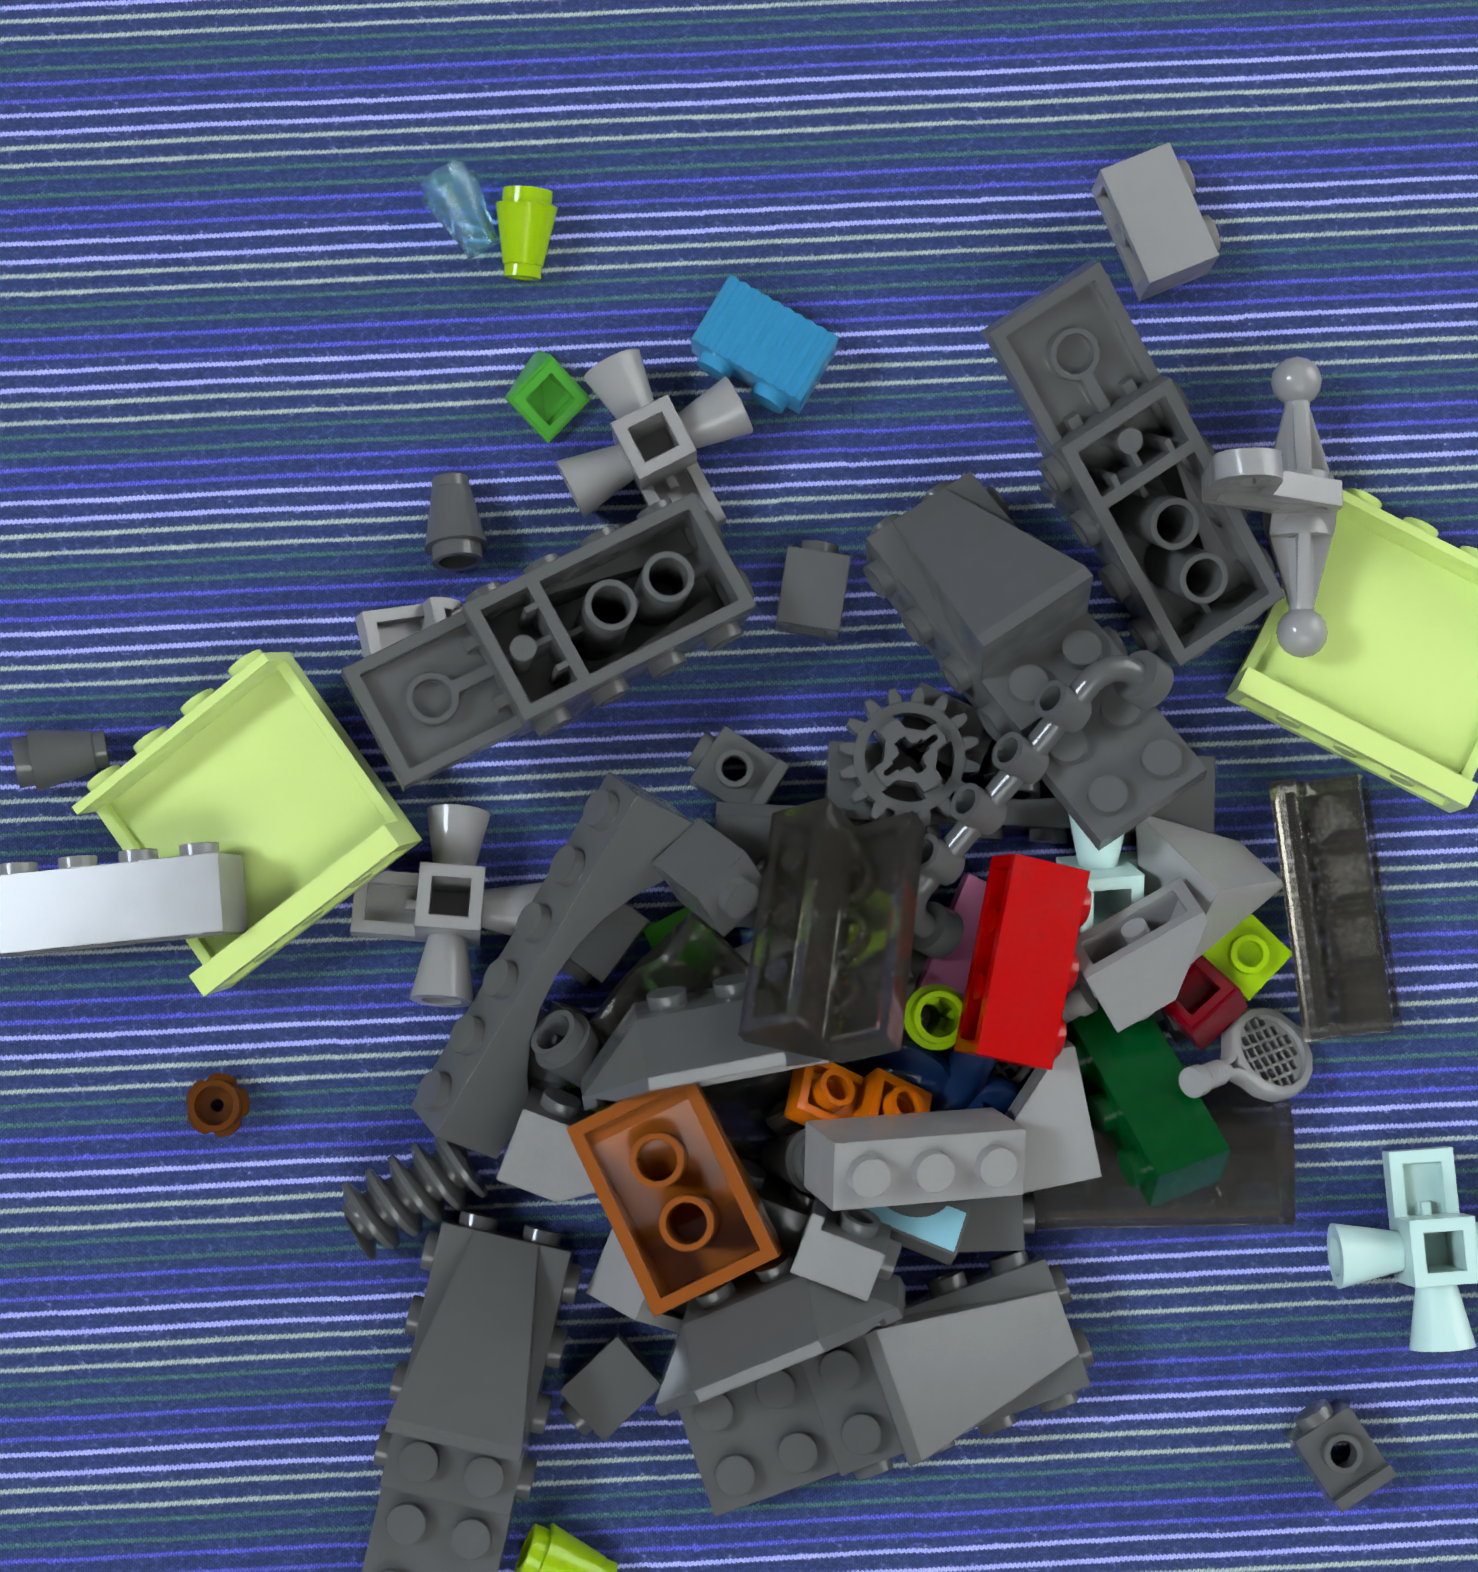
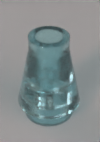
(459, 205)

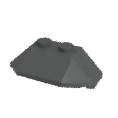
(679, 1042)
(764, 1326)

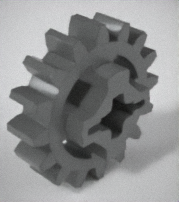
(891, 733)

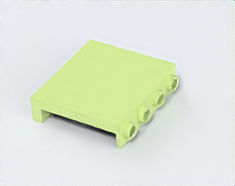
(1397, 659)
(270, 782)

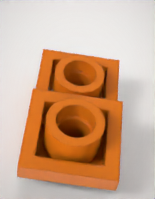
(836, 1093)

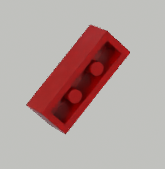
(1023, 961)

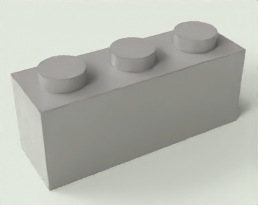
(914, 1158)

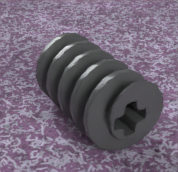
(408, 1193)

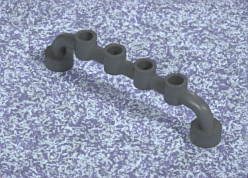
(1137, 678)

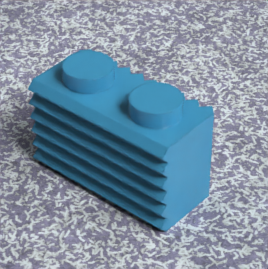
(763, 346)

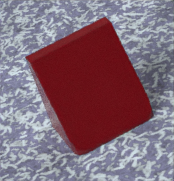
(1205, 1003)

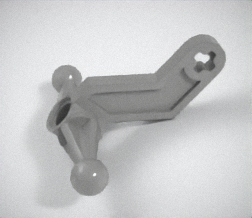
(1296, 501)

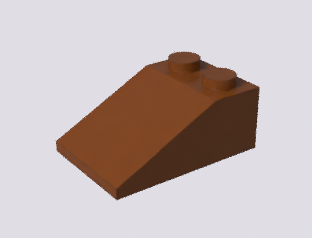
(675, 1194)

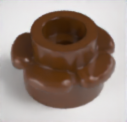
(200, 1109)

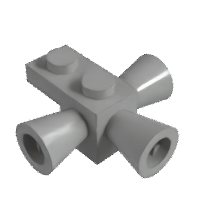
(652, 439)
(442, 906)

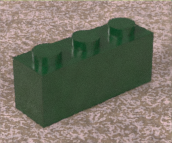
(1135, 1095)

